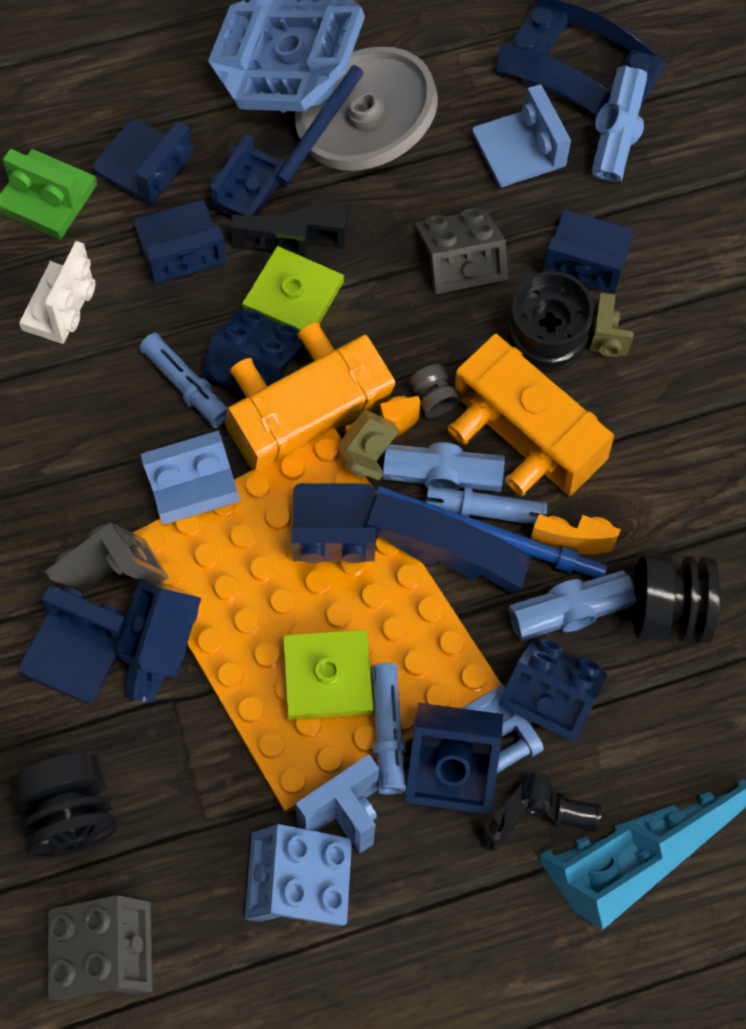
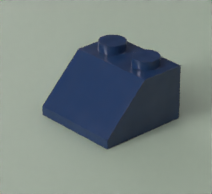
(454, 758)

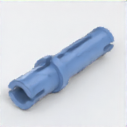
(195, 390)
(486, 505)
(389, 744)

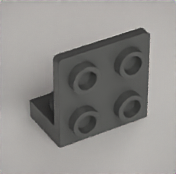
(463, 250)
(106, 551)
(100, 947)

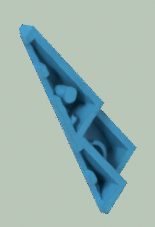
(616, 871)

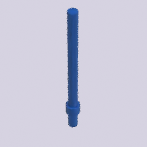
(564, 558)

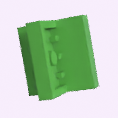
(44, 191)

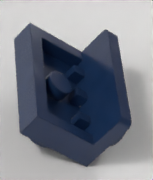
(245, 180)

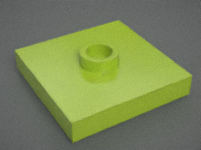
(293, 290)
(328, 675)

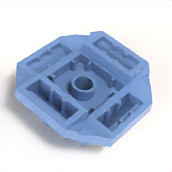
(285, 51)

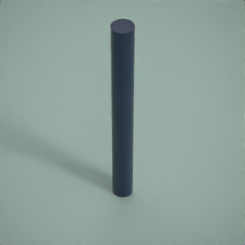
(319, 125)

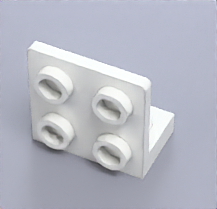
(59, 297)

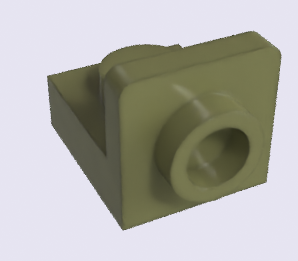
(605, 333)
(366, 443)

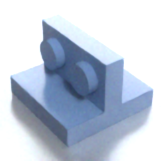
(190, 477)
(345, 801)

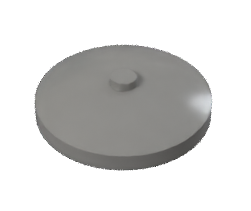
(382, 113)

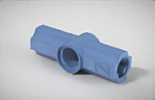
(619, 124)
(444, 467)
(572, 605)

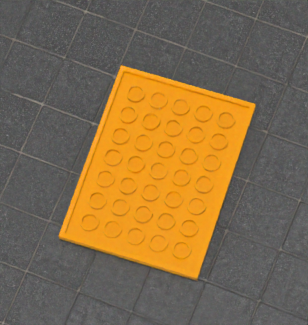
(256, 594)

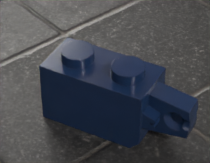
(155, 636)

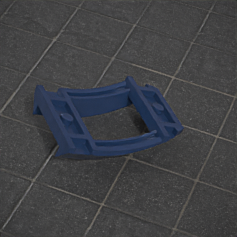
(528, 53)

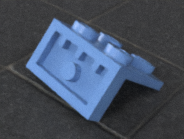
(525, 141)
(298, 876)

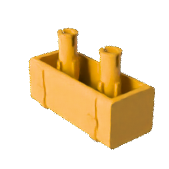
(307, 401)
(531, 417)

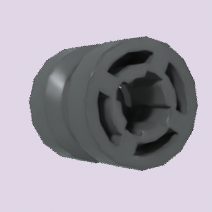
(434, 391)

